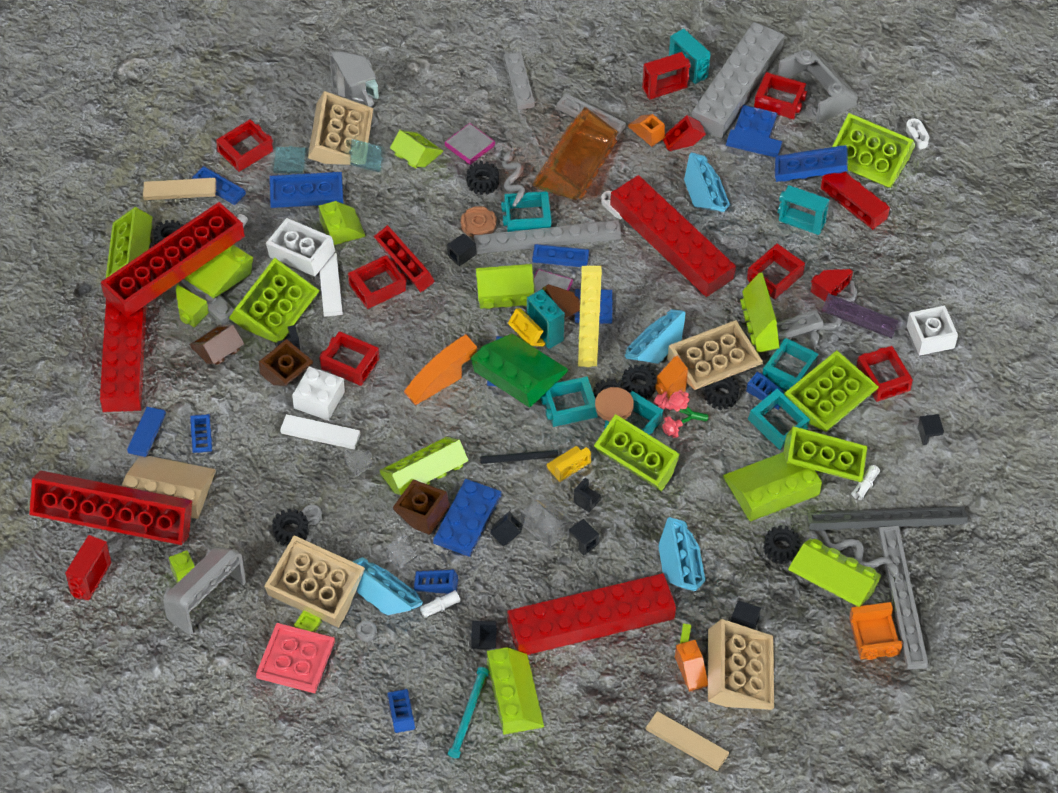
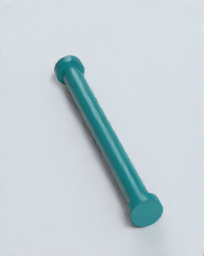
(454, 752)

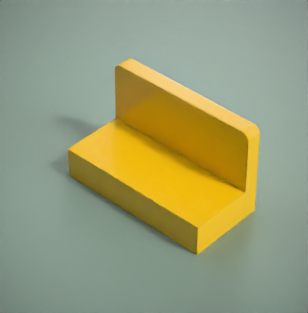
(526, 328)
(569, 463)

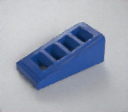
(762, 382)
(199, 420)
(445, 575)
(403, 722)

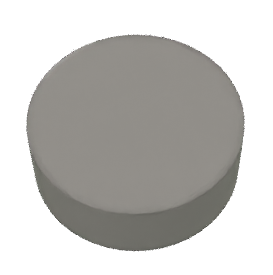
(313, 514)
(366, 631)

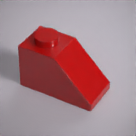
(684, 134)
(830, 282)

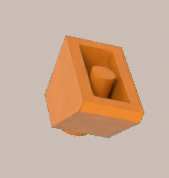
(672, 377)
(691, 665)

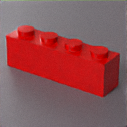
(855, 198)
(404, 259)

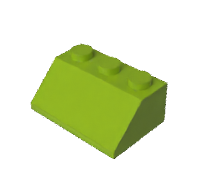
(505, 285)

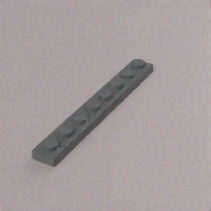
(884, 518)

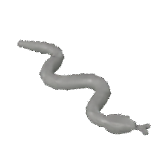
(519, 169)
(836, 324)
(893, 569)

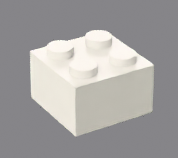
(932, 330)
(318, 393)

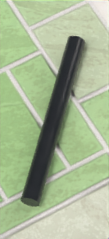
(518, 456)

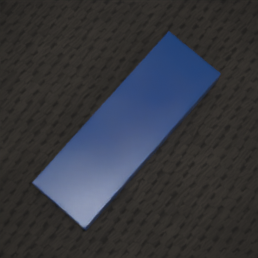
(754, 143)
(224, 188)
(560, 255)
(146, 431)

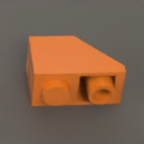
(648, 128)

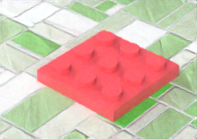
(295, 658)

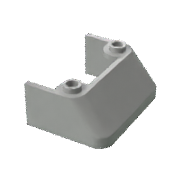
(349, 77)
(841, 94)
(199, 583)

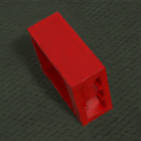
(656, 88)
(781, 107)
(230, 139)
(784, 259)
(370, 270)
(344, 371)
(892, 387)
(88, 568)

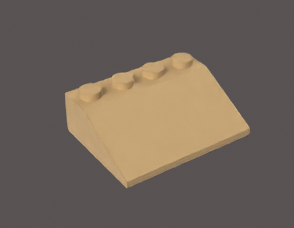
(335, 126)
(715, 354)
(171, 479)
(315, 581)
(740, 666)

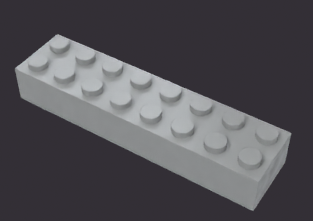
(738, 79)

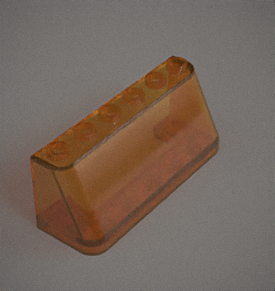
(577, 156)

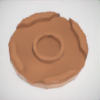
(478, 221)
(612, 402)

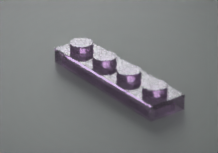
(860, 316)

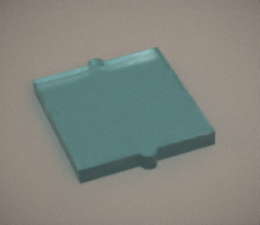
(365, 155)
(289, 160)

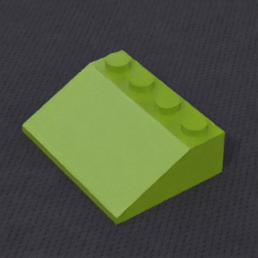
(874, 150)
(222, 272)
(274, 302)
(831, 391)
(772, 486)

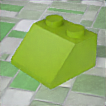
(415, 148)
(340, 222)

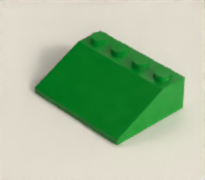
(517, 368)

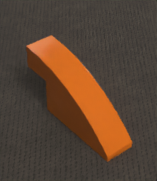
(441, 370)

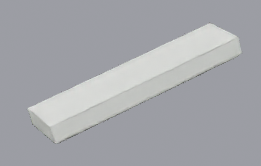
(330, 287)
(320, 431)

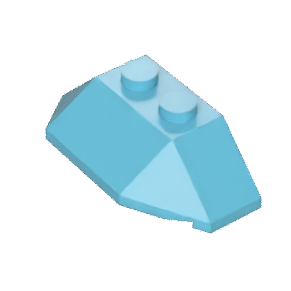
(704, 185)
(655, 340)
(680, 556)
(385, 589)

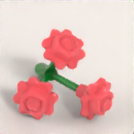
(678, 402)

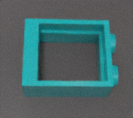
(686, 43)
(529, 199)
(799, 218)
(547, 317)
(783, 379)
(647, 410)
(574, 414)
(766, 428)

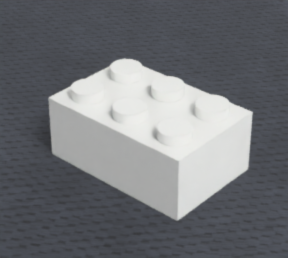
(300, 247)

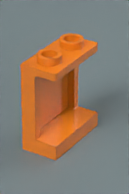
(874, 631)

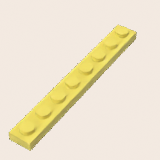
(589, 315)

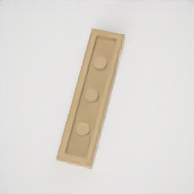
(179, 189)
(687, 741)

